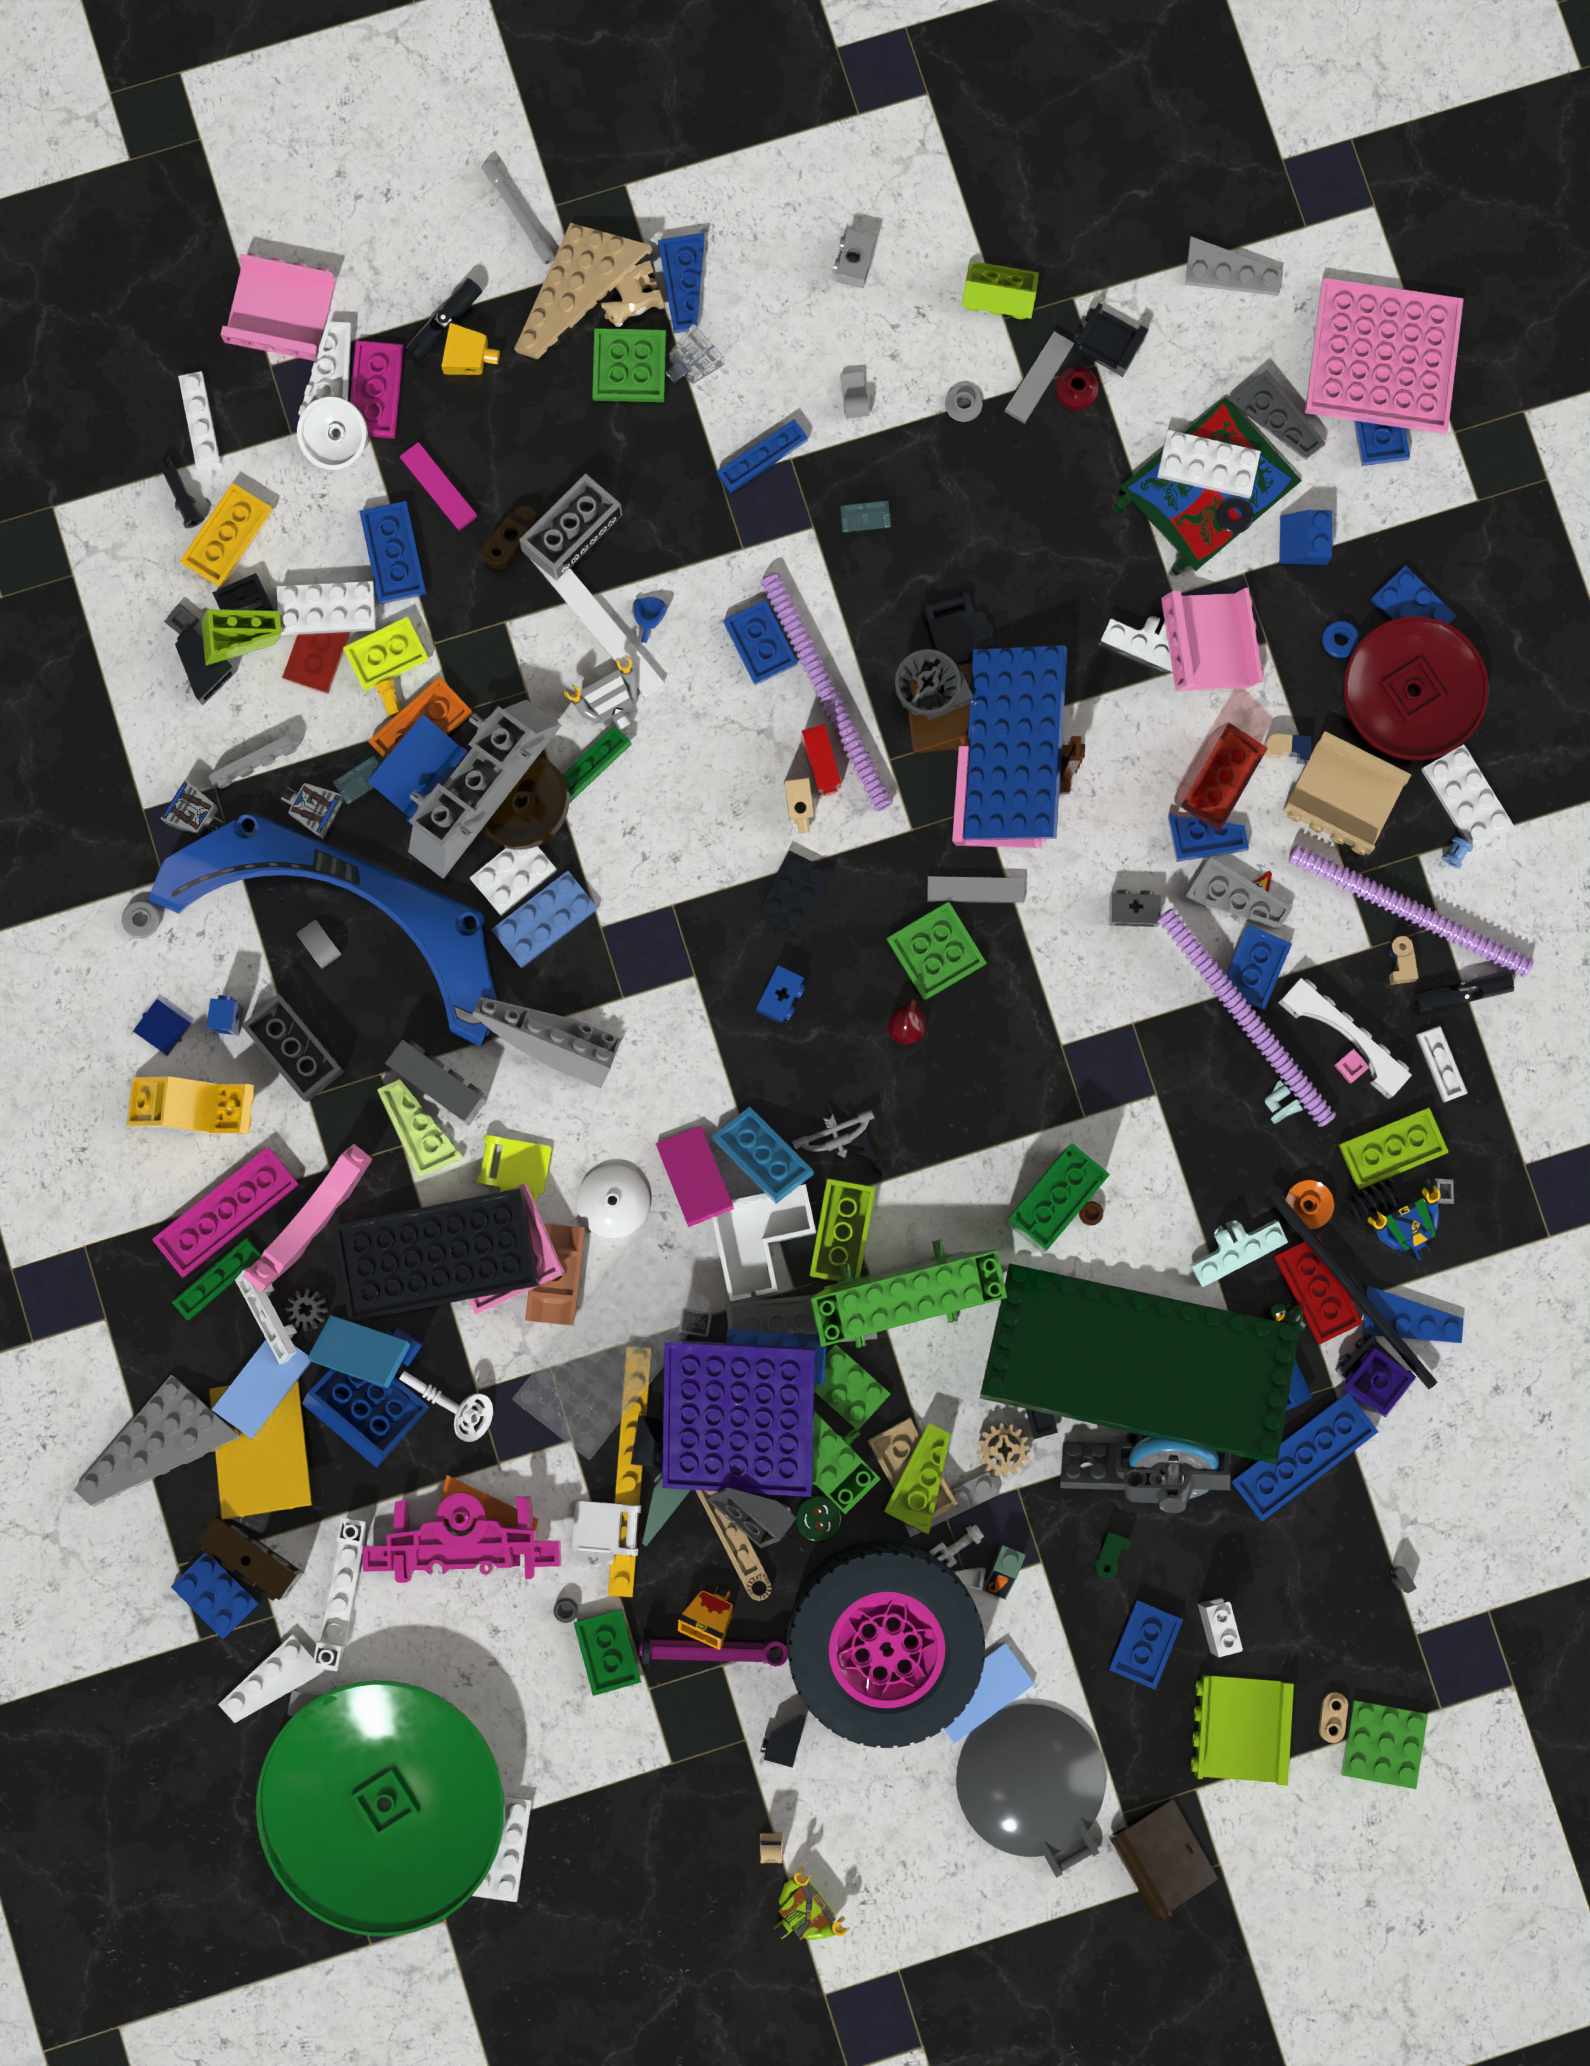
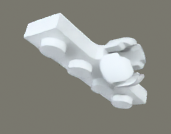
(1141, 643)

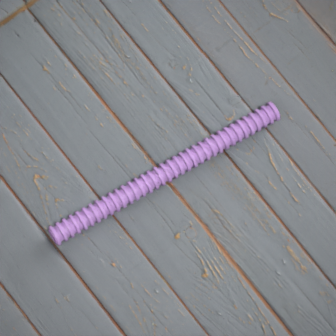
(826, 691)
(1411, 910)
(1246, 1017)

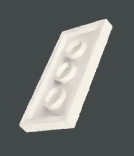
(1208, 464)
(326, 608)
(1467, 797)
(505, 1874)

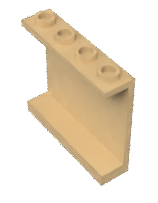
(1345, 793)

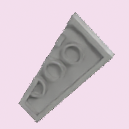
(1223, 269)
(1230, 892)

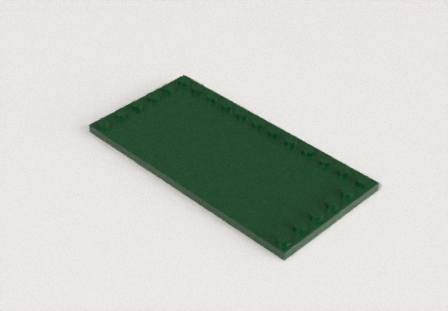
(1141, 1363)

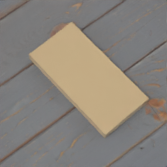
(894, 1450)

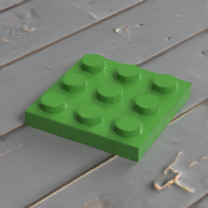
(629, 365)
(936, 951)
(1384, 1744)

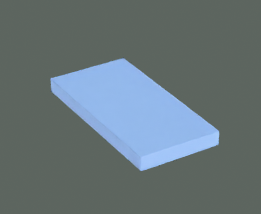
(259, 1389)
(999, 1684)

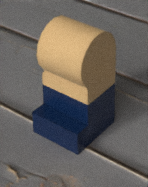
(1289, 745)

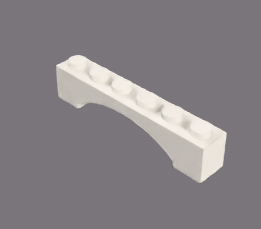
(1386, 1072)

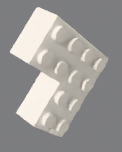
(745, 1237)

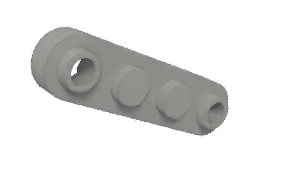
(245, 765)

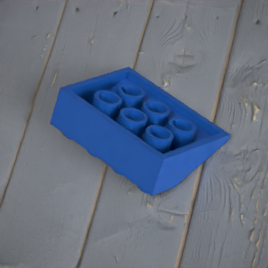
(365, 1413)

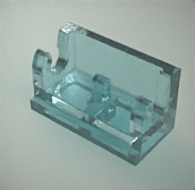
(865, 516)
(354, 783)

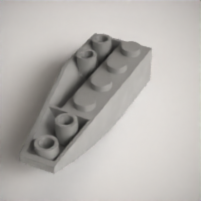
(552, 1039)

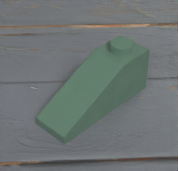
(662, 1505)

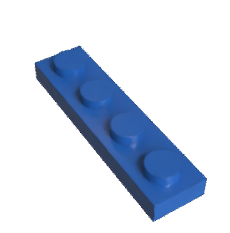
(762, 456)

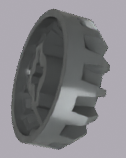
(935, 665)

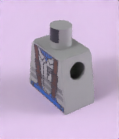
(313, 807)
(192, 811)

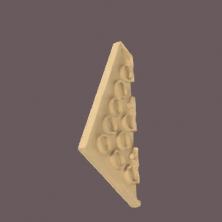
(580, 274)

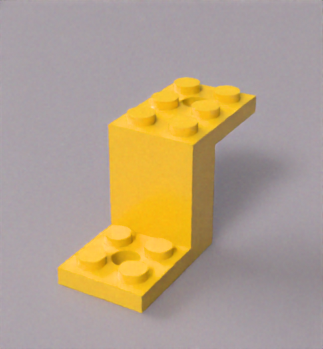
(190, 1105)

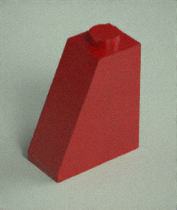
(821, 760)

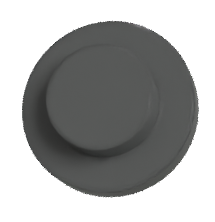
(565, 1610)

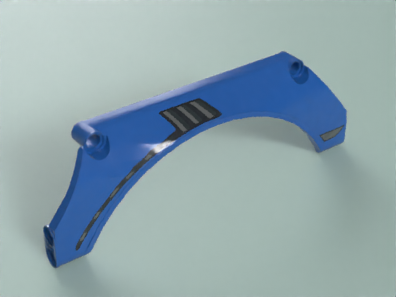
(425, 915)

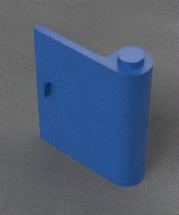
(417, 763)

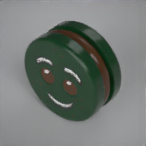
(818, 1518)

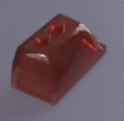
(1219, 775)

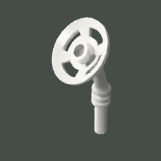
(462, 1413)

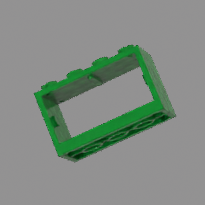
(1057, 1198)

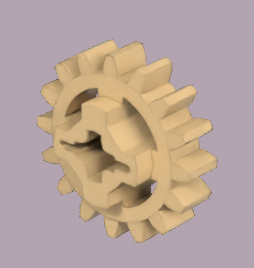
(1002, 1438)

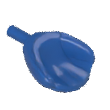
(648, 614)

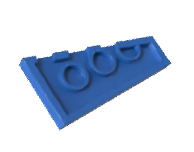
(682, 275)

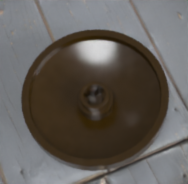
(532, 808)

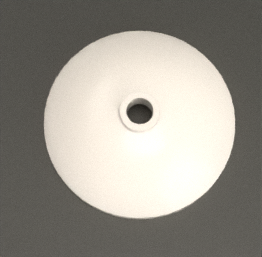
(317, 434)
(616, 1219)

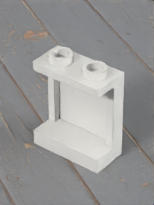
(1220, 1627)

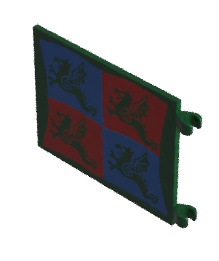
(1189, 512)

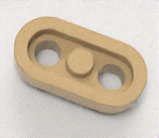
(1332, 1717)

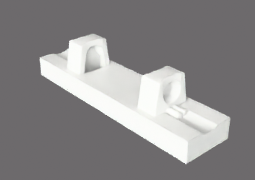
(268, 1320)

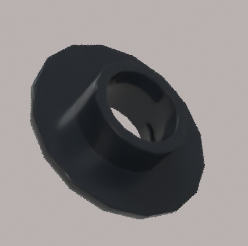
(1232, 526)

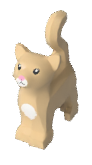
(634, 301)

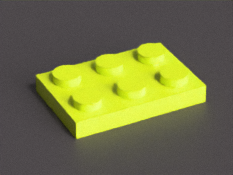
(386, 653)

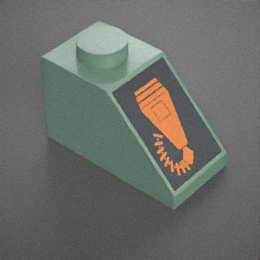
(1003, 1571)

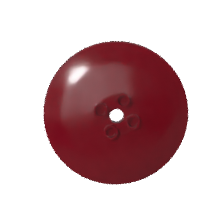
(1449, 681)

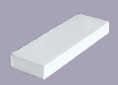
(1441, 1064)

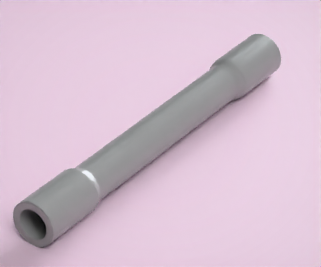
(497, 180)

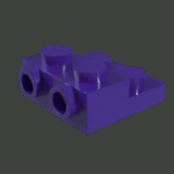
(1378, 1382)

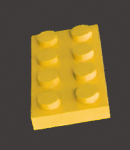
(226, 535)

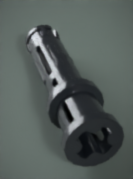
(184, 502)

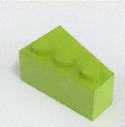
(238, 632)

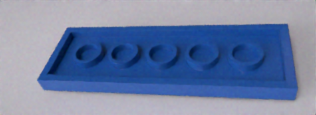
(1305, 1456)

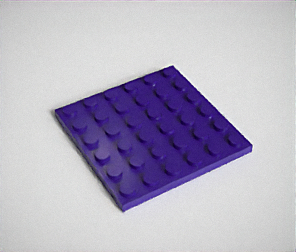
(738, 1417)

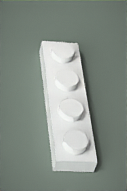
(199, 420)

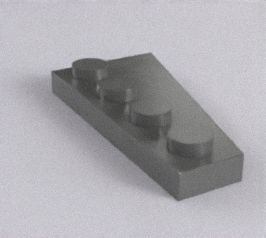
(1275, 412)

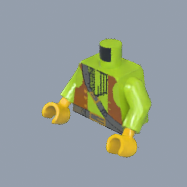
(806, 1911)

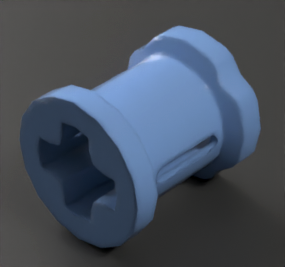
(1457, 852)

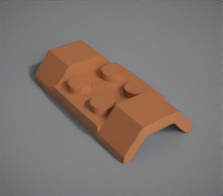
(557, 1299)

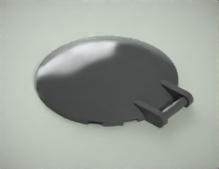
(1032, 1783)

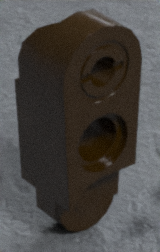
(519, 522)

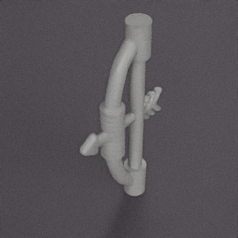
(837, 1142)

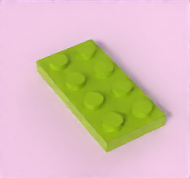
(1393, 1148)

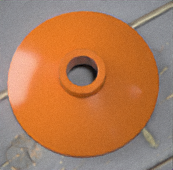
(1321, 1201)

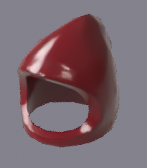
(907, 1023)

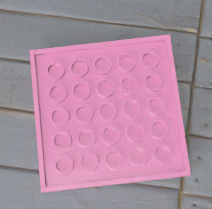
(1384, 355)

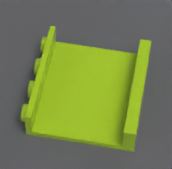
(1243, 1729)

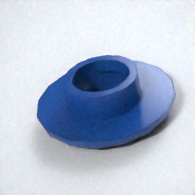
(1348, 631)

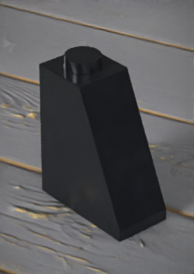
(202, 678)

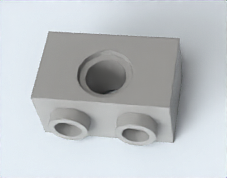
(854, 272)

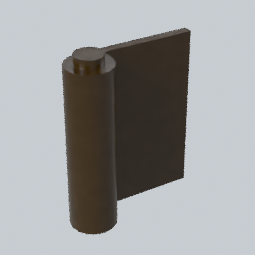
(1163, 1859)

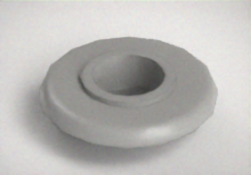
(961, 414)
(134, 909)

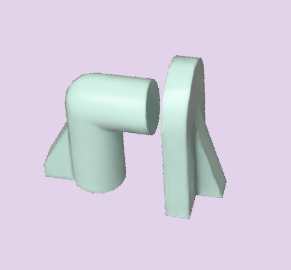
(1280, 1092)

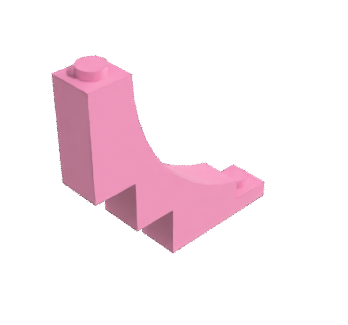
(310, 1220)

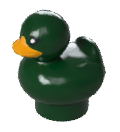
(1288, 1314)

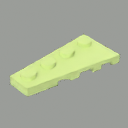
(421, 1138)

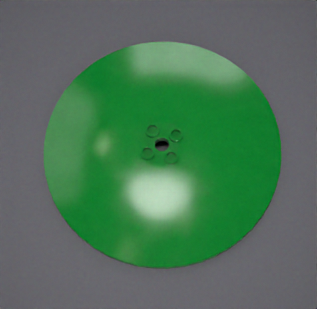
(333, 1840)

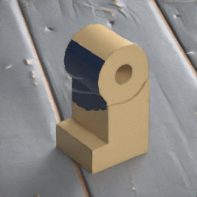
(1404, 961)
(771, 1847)

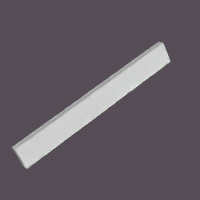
(604, 629)

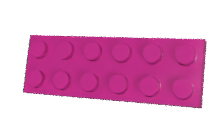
(225, 1212)

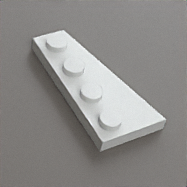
(332, 365)

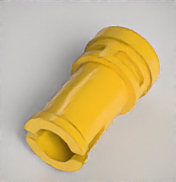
(387, 693)

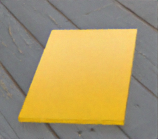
(265, 1470)

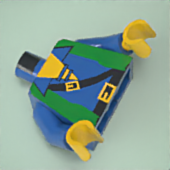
(1410, 1225)

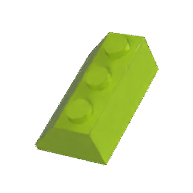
(1000, 290)

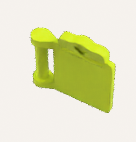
(518, 1164)

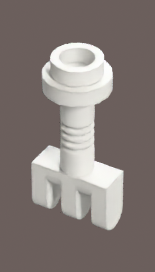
(974, 1534)

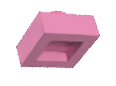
(1351, 1066)

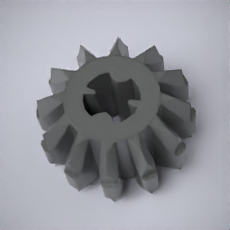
(305, 1318)

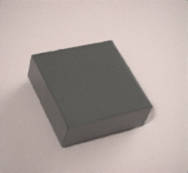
(181, 619)

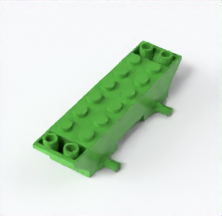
(907, 1295)
(838, 1468)

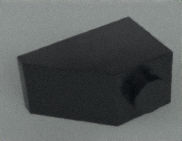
(648, 1443)
(784, 1742)

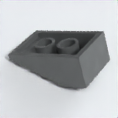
(757, 1517)

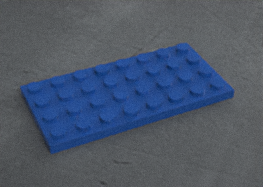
(1015, 743)

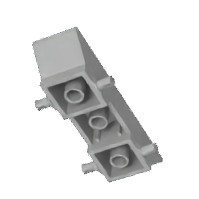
(460, 808)

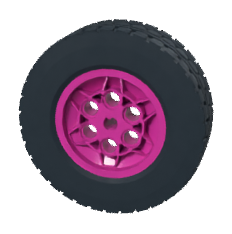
(870, 1588)

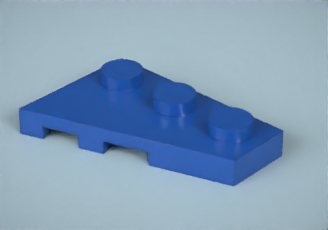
(1198, 840)

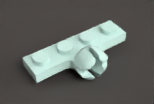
(1237, 1250)

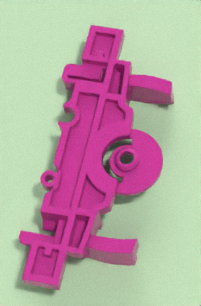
(484, 1545)

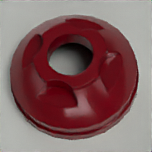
(1073, 398)

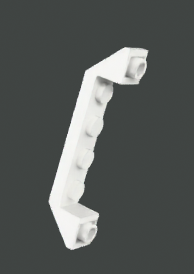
(341, 1594)

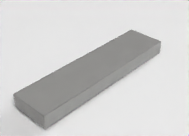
(1039, 377)
(975, 889)

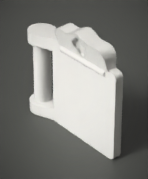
(599, 1531)

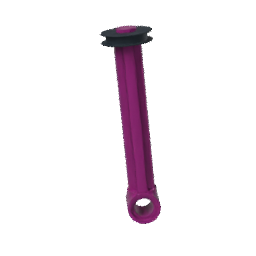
(697, 1650)

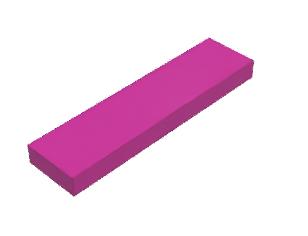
(438, 486)

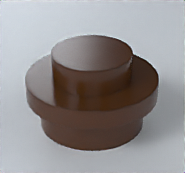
(1091, 1213)

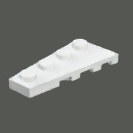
(276, 1676)

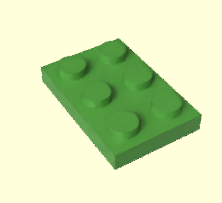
(850, 1388)

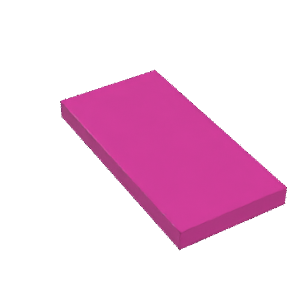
(377, 385)
(694, 1176)

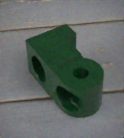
(1109, 1553)

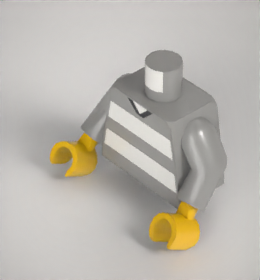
(608, 698)

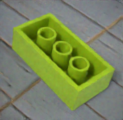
(842, 1229)

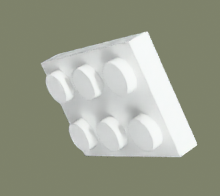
(512, 876)

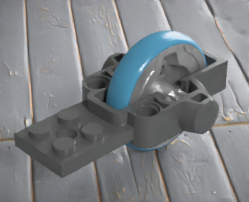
(1144, 1478)

